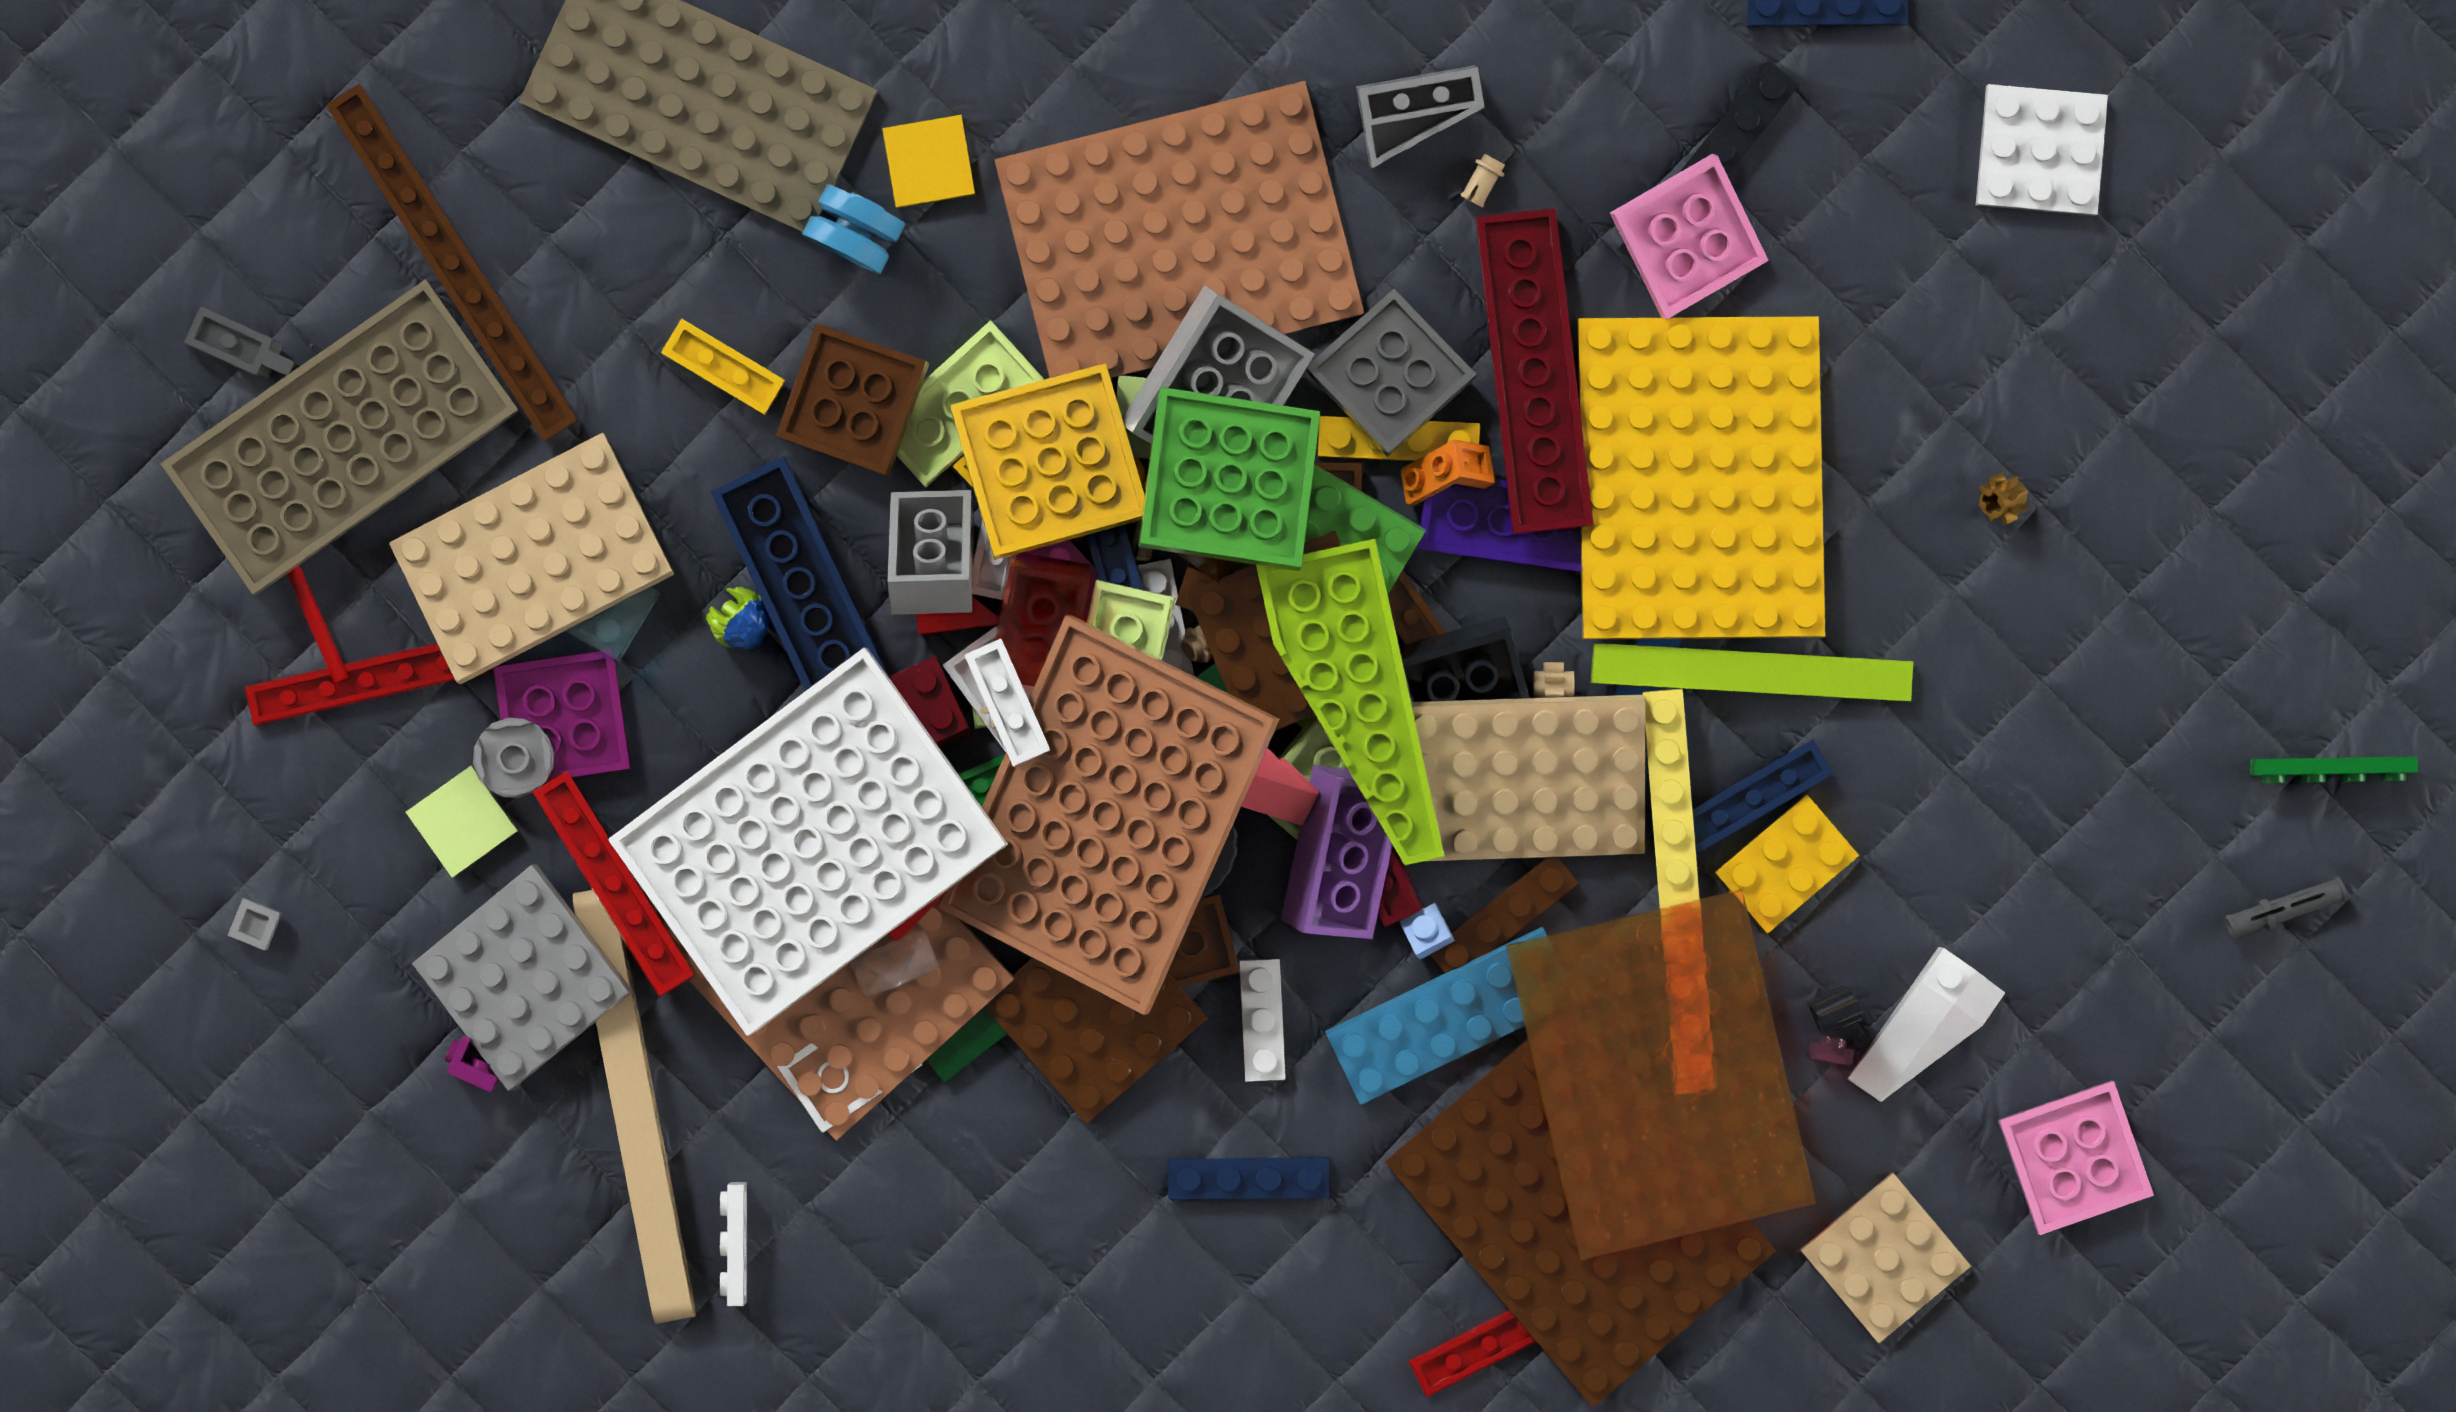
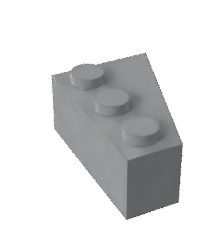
(1414, 108)

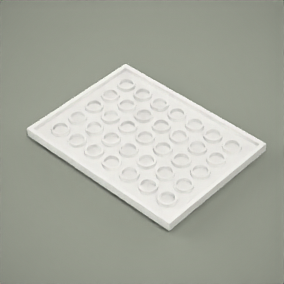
(807, 841)

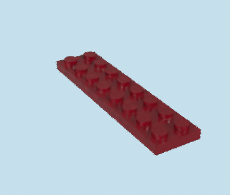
(1534, 371)

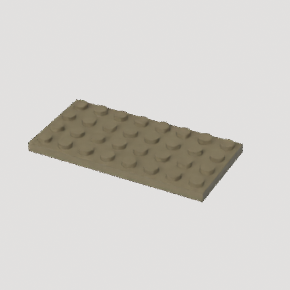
(701, 101)
(339, 437)

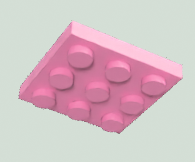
(1689, 236)
(2075, 1157)

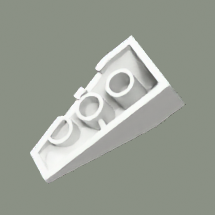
(1932, 1018)

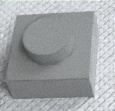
(255, 924)

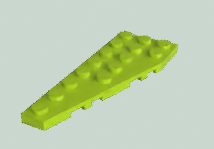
(1346, 659)

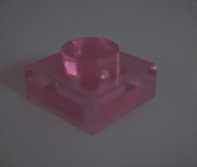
(1831, 1050)

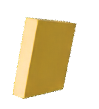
(928, 161)

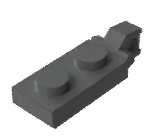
(237, 344)

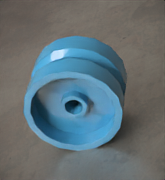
(855, 225)

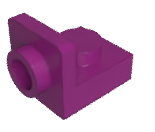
(474, 1072)

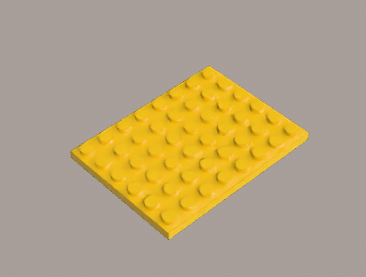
(1702, 478)

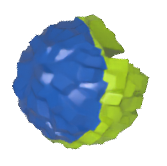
(744, 622)

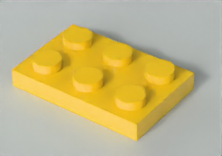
(1787, 863)

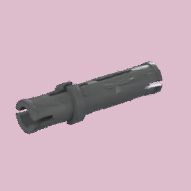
(2241, 923)

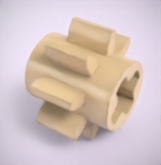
(1553, 681)

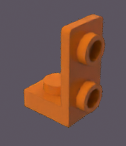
(1448, 465)

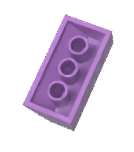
(1337, 861)

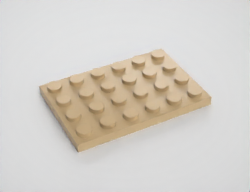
(531, 558)
(1536, 775)

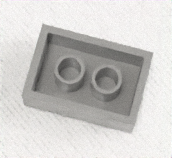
(931, 552)

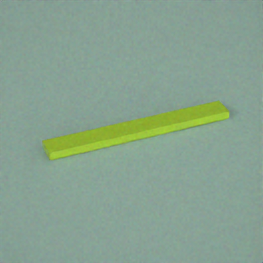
(1751, 672)

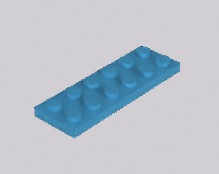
(1429, 1024)

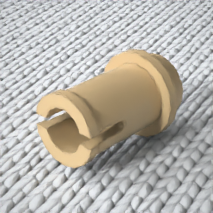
(1483, 180)

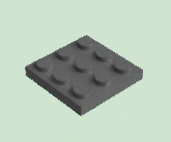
(1390, 372)

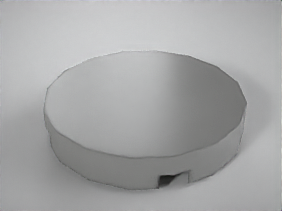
(513, 757)

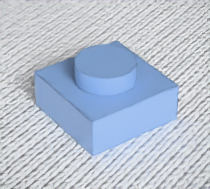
(1427, 931)

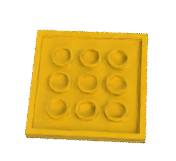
(1049, 461)

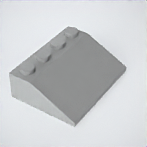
(1220, 354)

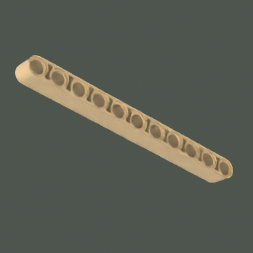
(639, 1131)

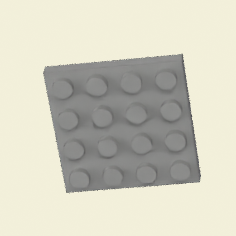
(522, 977)

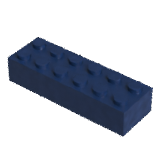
(793, 570)

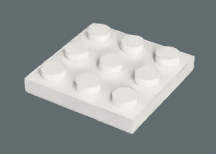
(2041, 150)

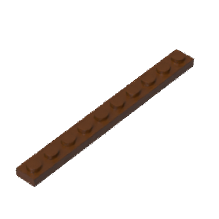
(452, 262)

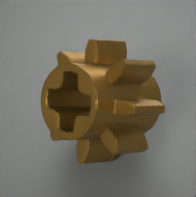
(2003, 498)

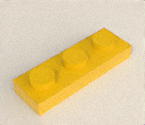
(723, 366)

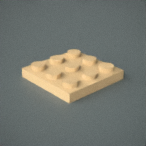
(1885, 1257)

